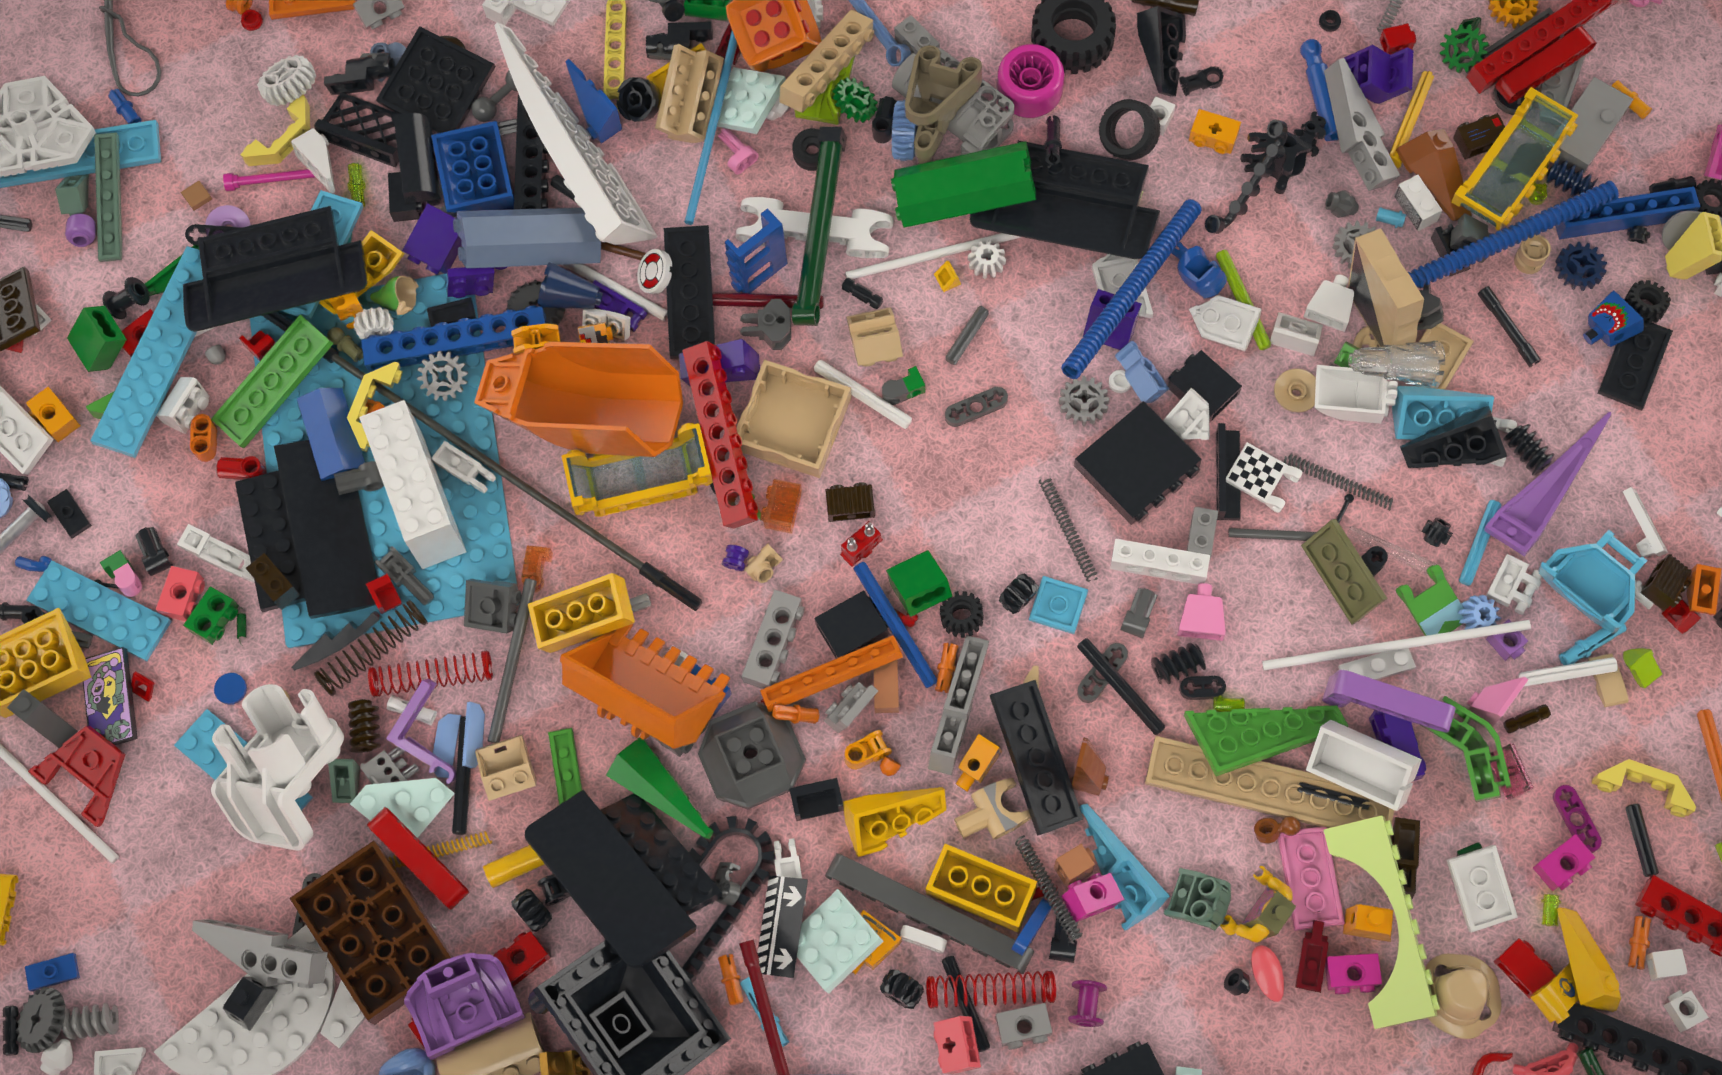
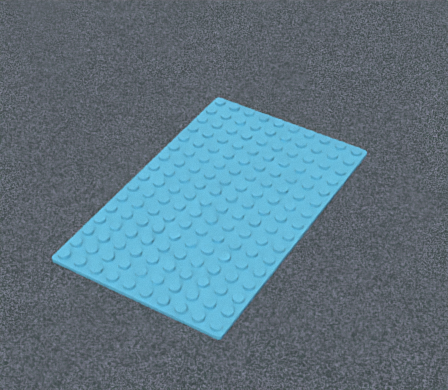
(478, 516)

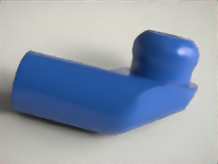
(31, 565)

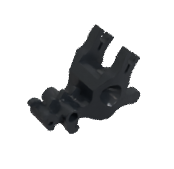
(1296, 149)

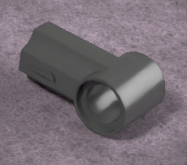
(365, 477)
(1138, 617)

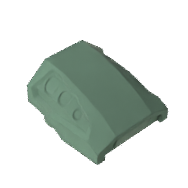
(1199, 899)

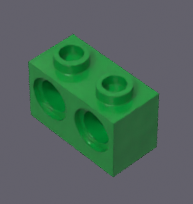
(206, 612)

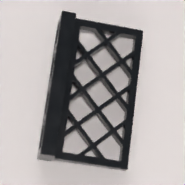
(359, 141)

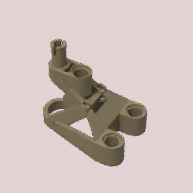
(943, 83)

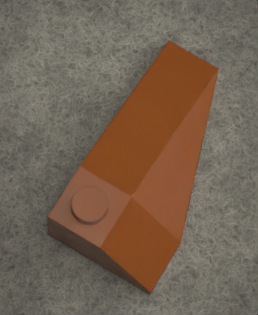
(1436, 163)
(1090, 770)

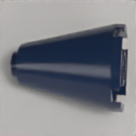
(567, 290)

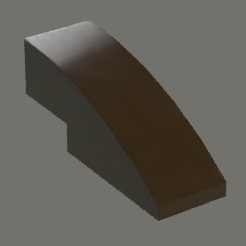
(1407, 839)

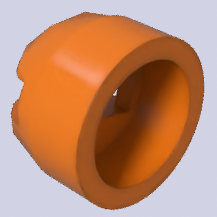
(889, 766)

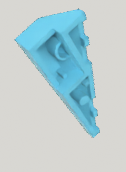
(1140, 890)

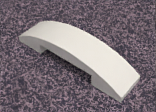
(215, 552)

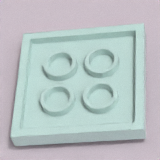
(749, 99)
(835, 941)

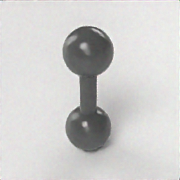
(485, 108)

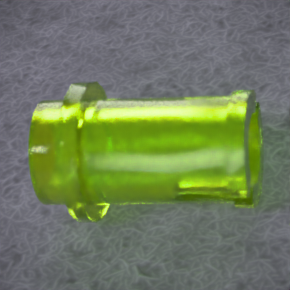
(1227, 704)
(1550, 906)

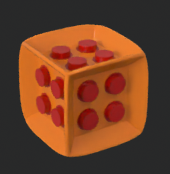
(773, 31)

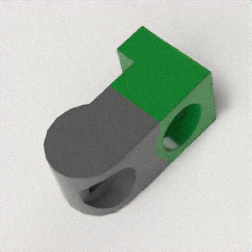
(903, 389)

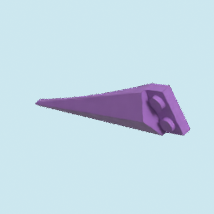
(1529, 512)

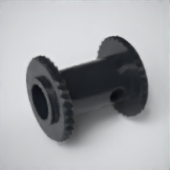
(133, 292)

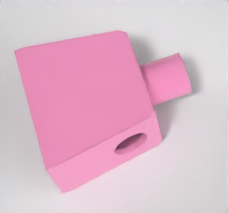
(1203, 615)

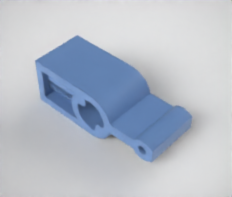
(1141, 373)

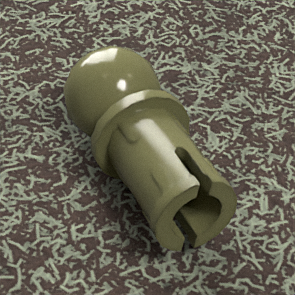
(345, 343)

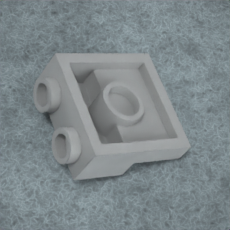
(854, 701)

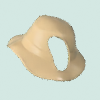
(1464, 995)

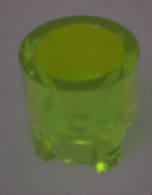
(1536, 198)

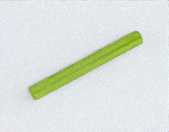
(1241, 295)

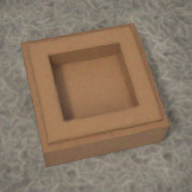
(196, 195)

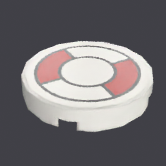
(654, 272)

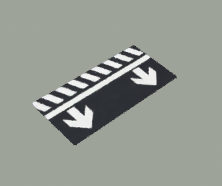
(781, 925)

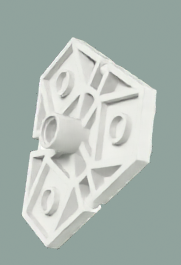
(39, 127)

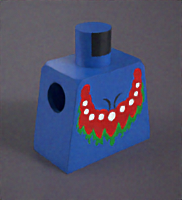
(1613, 321)

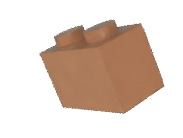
(1075, 865)

